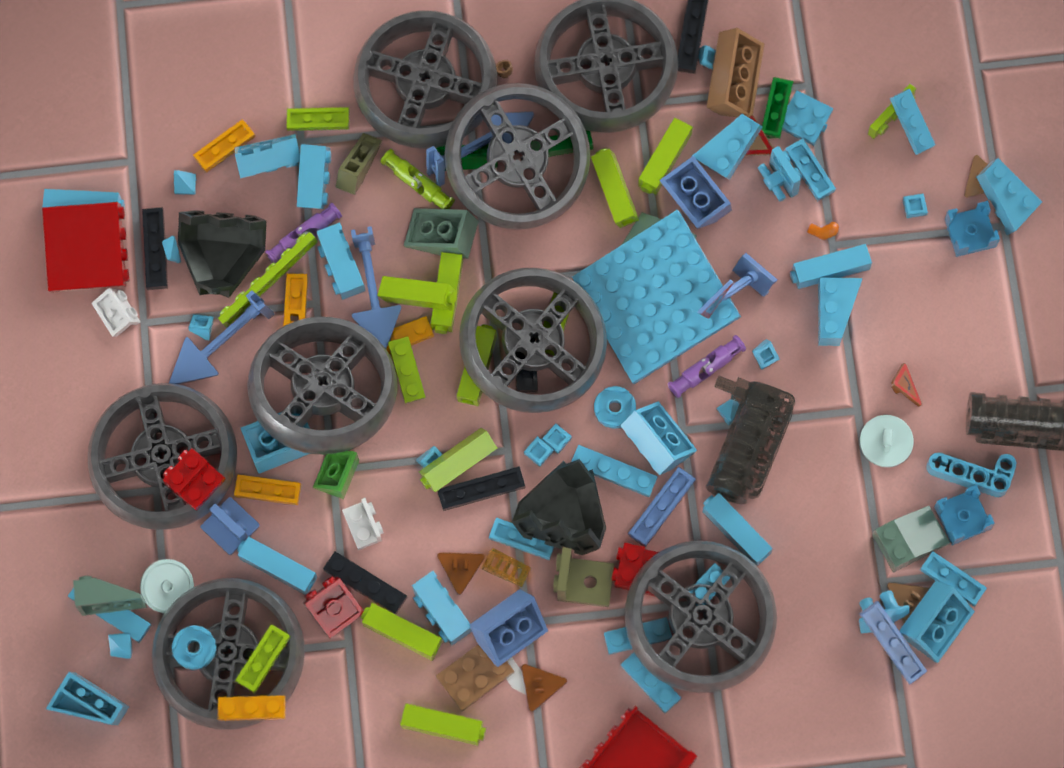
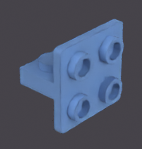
(229, 525)

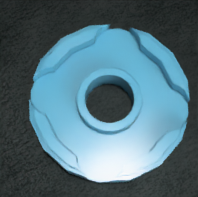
(611, 395)
(194, 660)

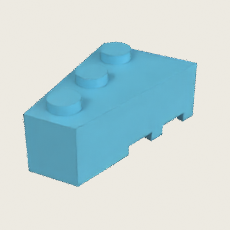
(729, 146)
(267, 155)
(313, 176)
(1008, 195)
(340, 262)
(835, 305)
(441, 609)
(86, 700)

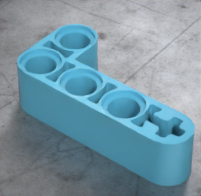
(969, 470)

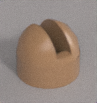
(507, 66)

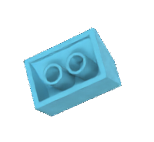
(658, 437)
(266, 450)
(937, 621)

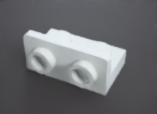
(115, 311)
(362, 524)

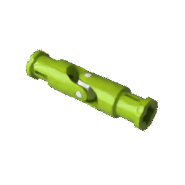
(414, 178)

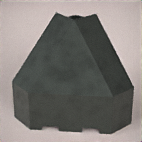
(220, 248)
(563, 510)

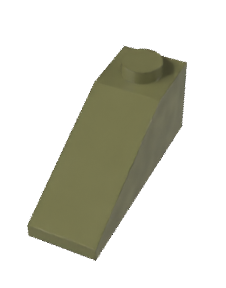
(356, 165)

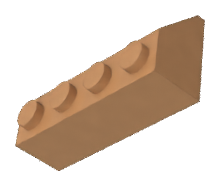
(735, 74)

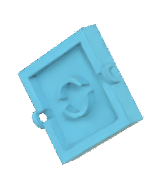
(806, 117)

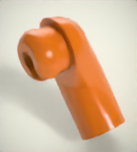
(824, 232)

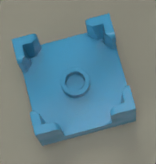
(971, 230)
(963, 515)

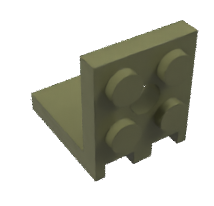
(572, 574)

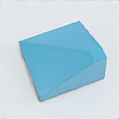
(707, 56)
(184, 183)
(171, 249)
(201, 326)
(765, 354)
(728, 410)
(429, 456)
(120, 645)

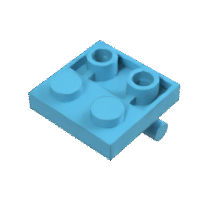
(783, 174)

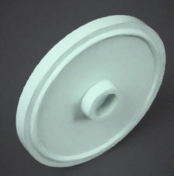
(886, 441)
(164, 583)

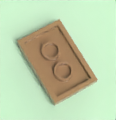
(472, 677)

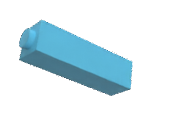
(73, 197)
(831, 266)
(736, 529)
(276, 565)

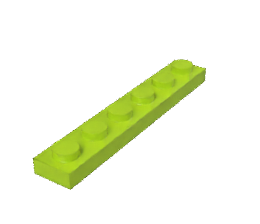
(273, 274)

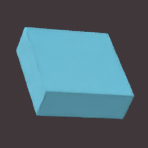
(915, 205)
(557, 438)
(538, 451)

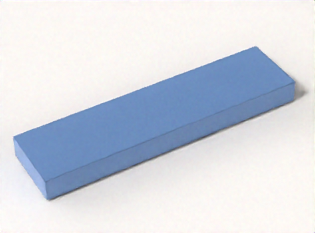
(661, 507)
(893, 642)

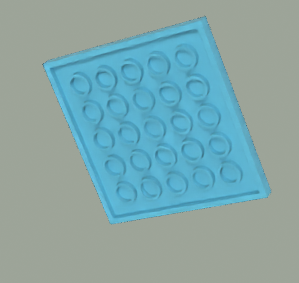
(653, 296)

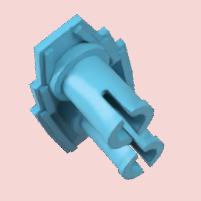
(891, 607)

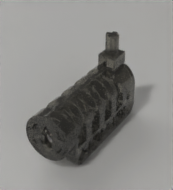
(1015, 421)
(748, 439)

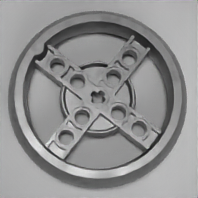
(662, 54)
(371, 60)
(568, 126)
(569, 295)
(355, 342)
(148, 399)
(236, 594)
(749, 654)

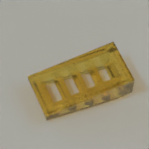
(509, 561)

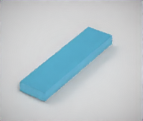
(125, 621)

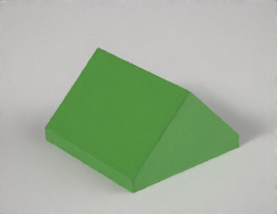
(337, 473)

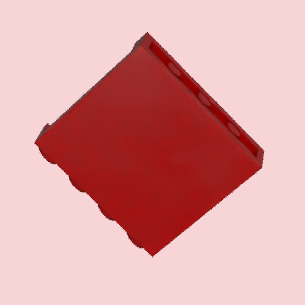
(85, 246)
(639, 745)

